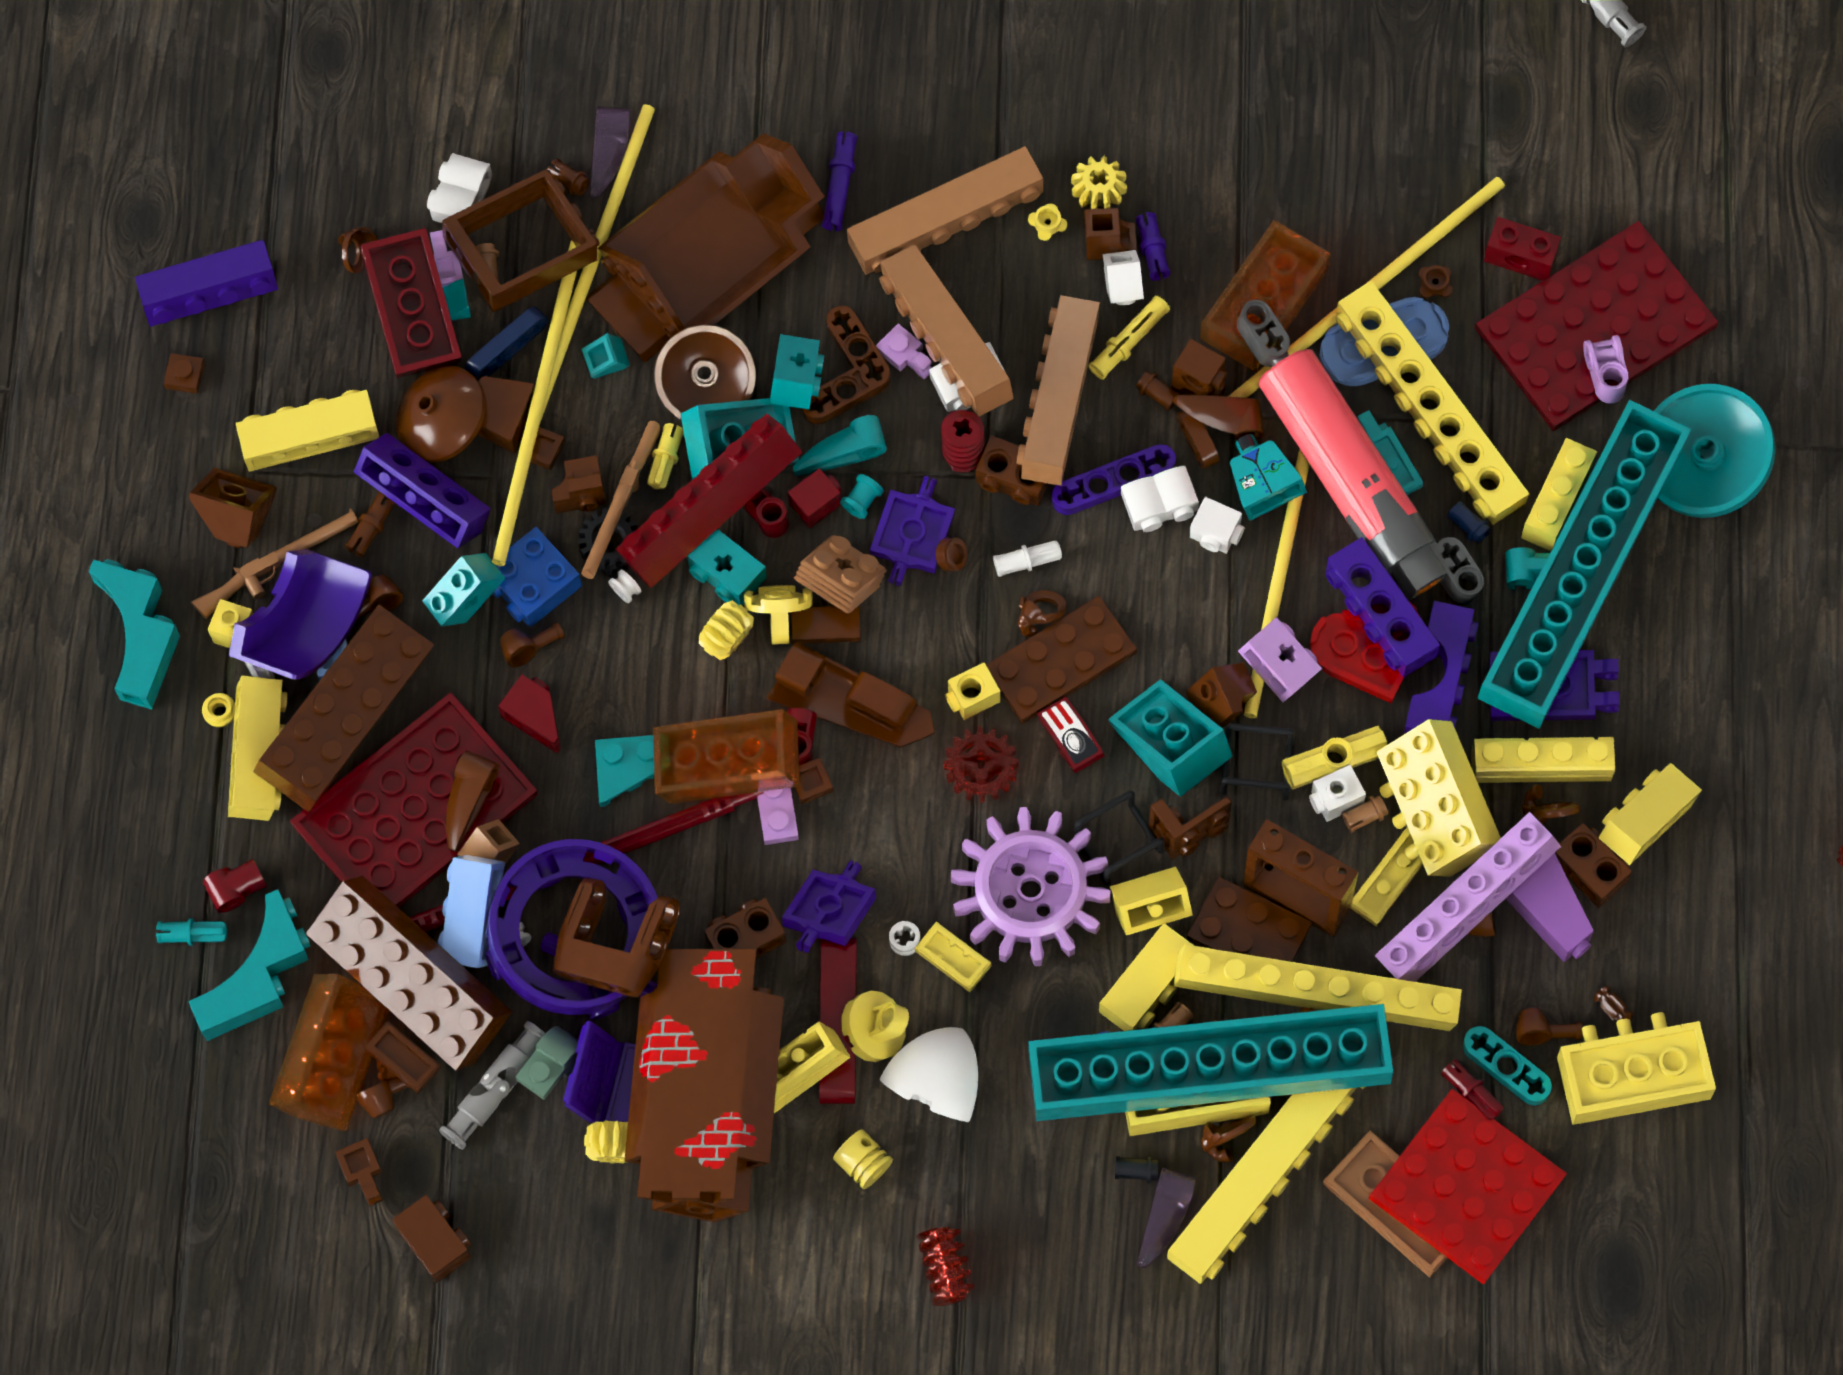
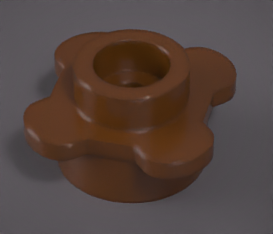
(1439, 273)

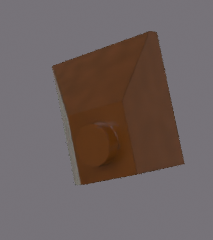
(232, 506)

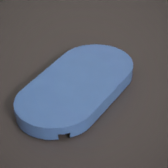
(1347, 366)

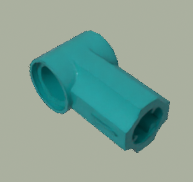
(1523, 566)

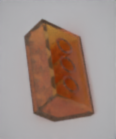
(328, 1052)

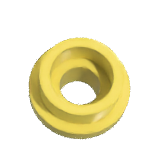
(215, 701)

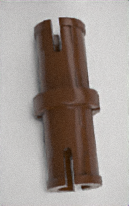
(370, 525)

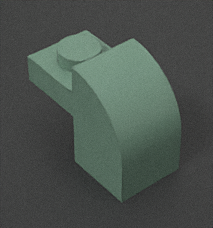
(550, 1062)

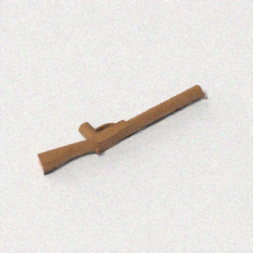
(628, 483)
(249, 573)

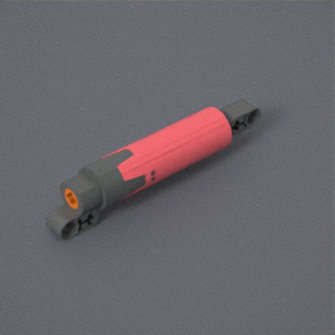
(1353, 466)

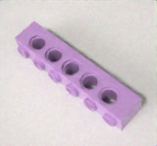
(1468, 900)

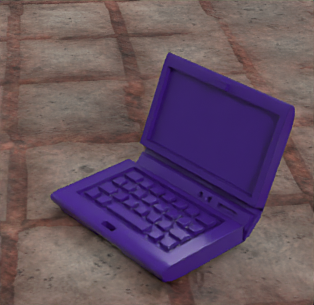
(601, 1077)

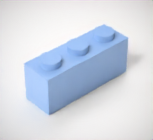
(467, 908)

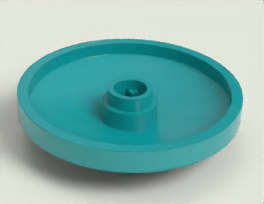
(1724, 455)

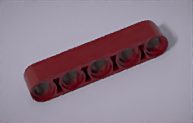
(837, 988)

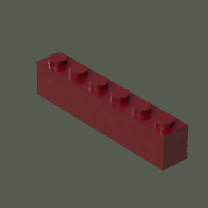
(708, 500)

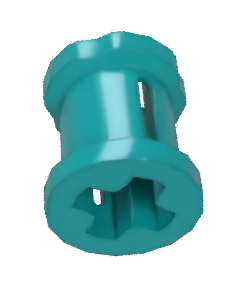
(861, 496)

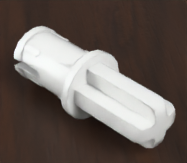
(1027, 558)

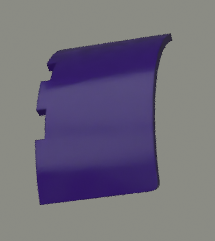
(308, 617)

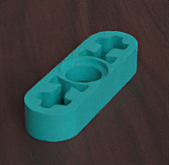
(1480, 1058)

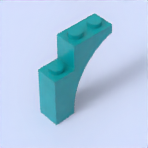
(148, 639)
(251, 989)

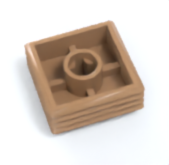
(840, 573)

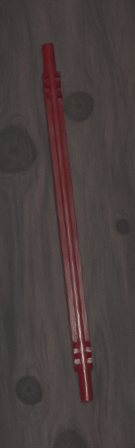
(631, 840)

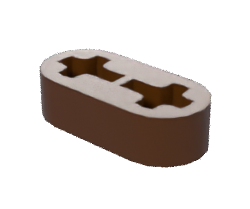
(1198, 440)

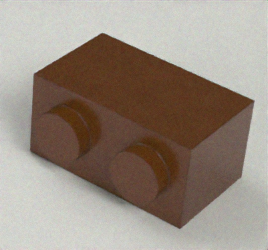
(432, 1238)

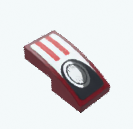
(1070, 734)

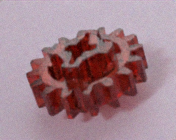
(994, 764)

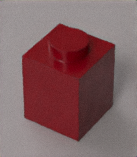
(815, 497)

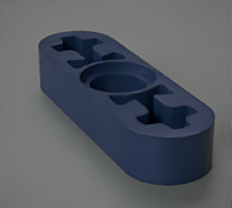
(507, 343)

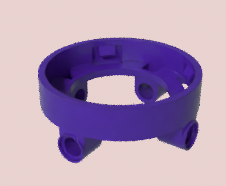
(541, 870)

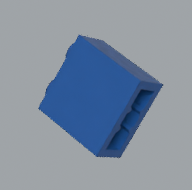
(535, 578)

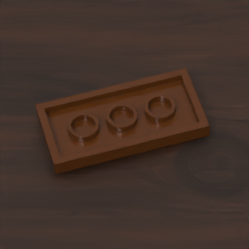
(1061, 659)

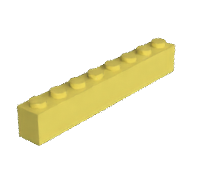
(1315, 986)
(1255, 1179)

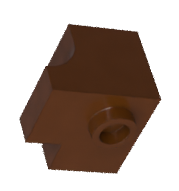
(1107, 233)
(581, 487)
(1222, 692)

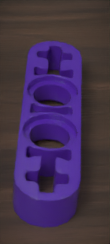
(1110, 474)

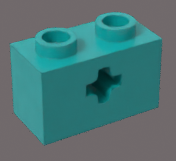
(795, 372)
(722, 552)
(463, 589)

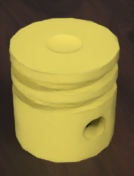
(862, 1159)

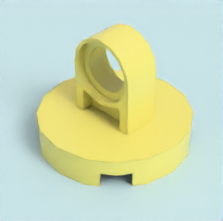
(778, 601)
(874, 1025)

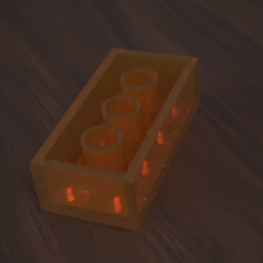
(1278, 271)
(726, 756)

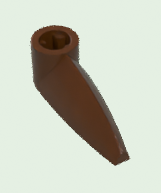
(1224, 413)
(469, 791)

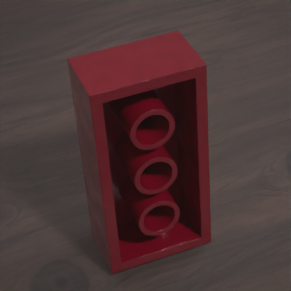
(411, 303)

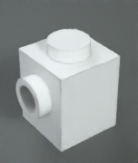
(1123, 277)
(1216, 526)
(1337, 793)

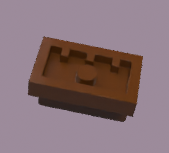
(1185, 839)

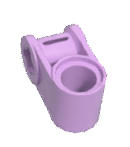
(1607, 362)

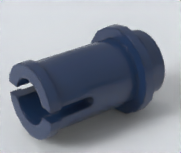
(1469, 522)

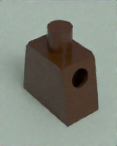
(505, 411)

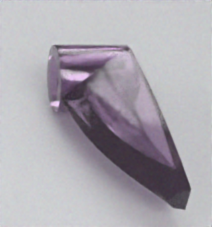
(610, 143)
(1166, 1214)

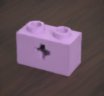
(1263, 656)

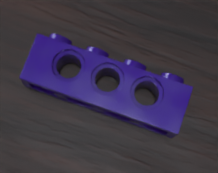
(422, 490)
(1360, 561)

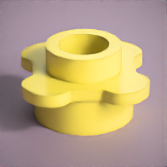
(1044, 213)

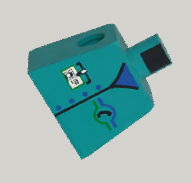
(1264, 477)

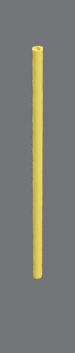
(602, 234)
(1386, 275)
(534, 418)
(1279, 576)

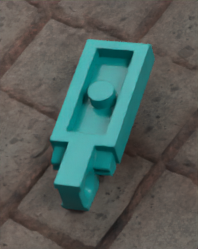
(1392, 452)

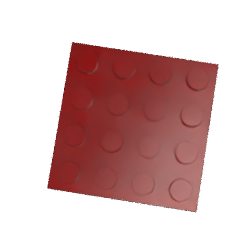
(1467, 1186)

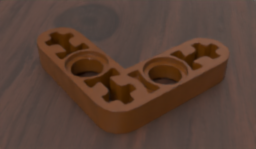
(857, 376)

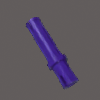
(841, 170)

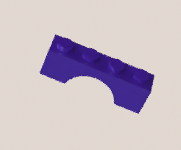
(1452, 629)

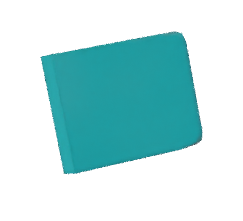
(457, 300)
(605, 356)

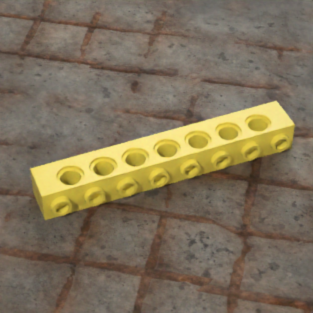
(1369, 304)

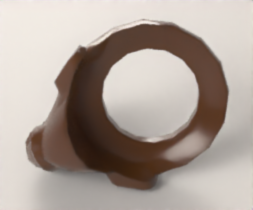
(360, 236)
(1032, 614)
(1549, 810)
(1215, 1136)

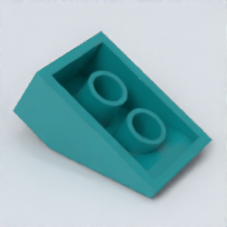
(714, 426)
(1172, 737)

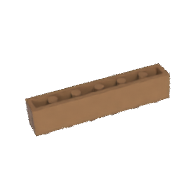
(947, 209)
(946, 331)
(1059, 391)

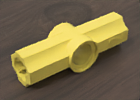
(1315, 764)

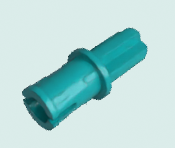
(191, 931)

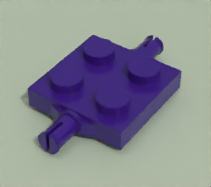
(911, 531)
(829, 907)

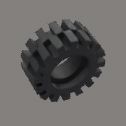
(589, 533)

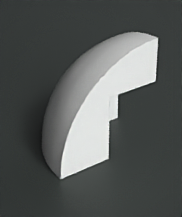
(937, 1071)

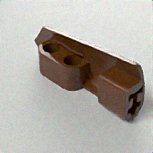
(849, 698)

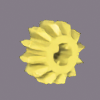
(1097, 174)
(726, 630)
(606, 1141)

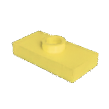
(953, 957)

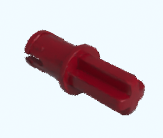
(1472, 1089)

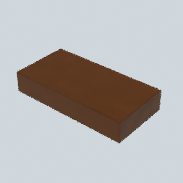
(825, 625)
(402, 1057)

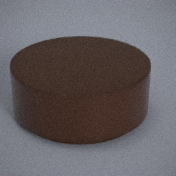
(951, 554)

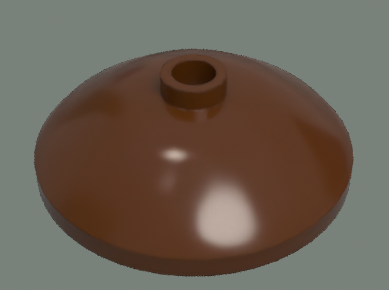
(699, 346)
(441, 413)

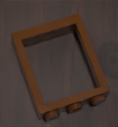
(501, 204)
(1300, 877)

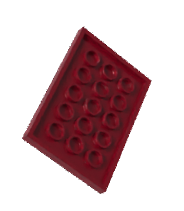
(1612, 290)
(393, 807)

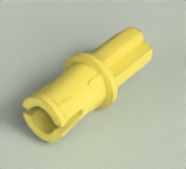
(665, 457)

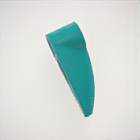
(849, 446)

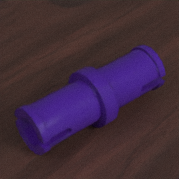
(1153, 246)

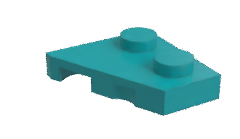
(623, 765)

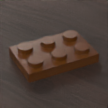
(1247, 924)

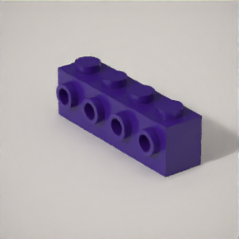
(206, 283)

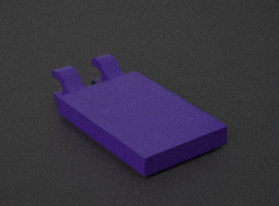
(1577, 694)

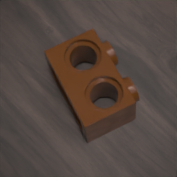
(1199, 371)
(1008, 480)
(1583, 870)
(739, 927)

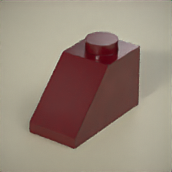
(532, 711)

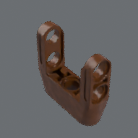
(608, 967)

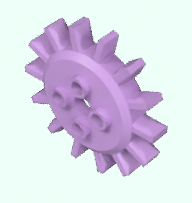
(1039, 856)

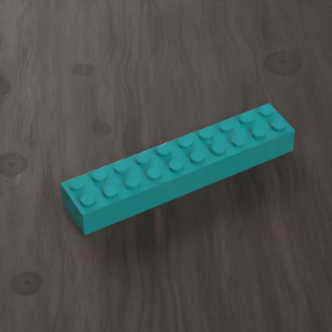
(1583, 564)
(1210, 1062)

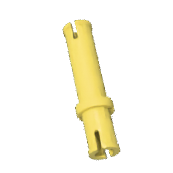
(1104, 362)

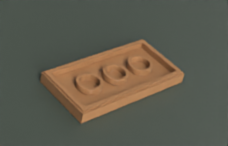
(1355, 1181)

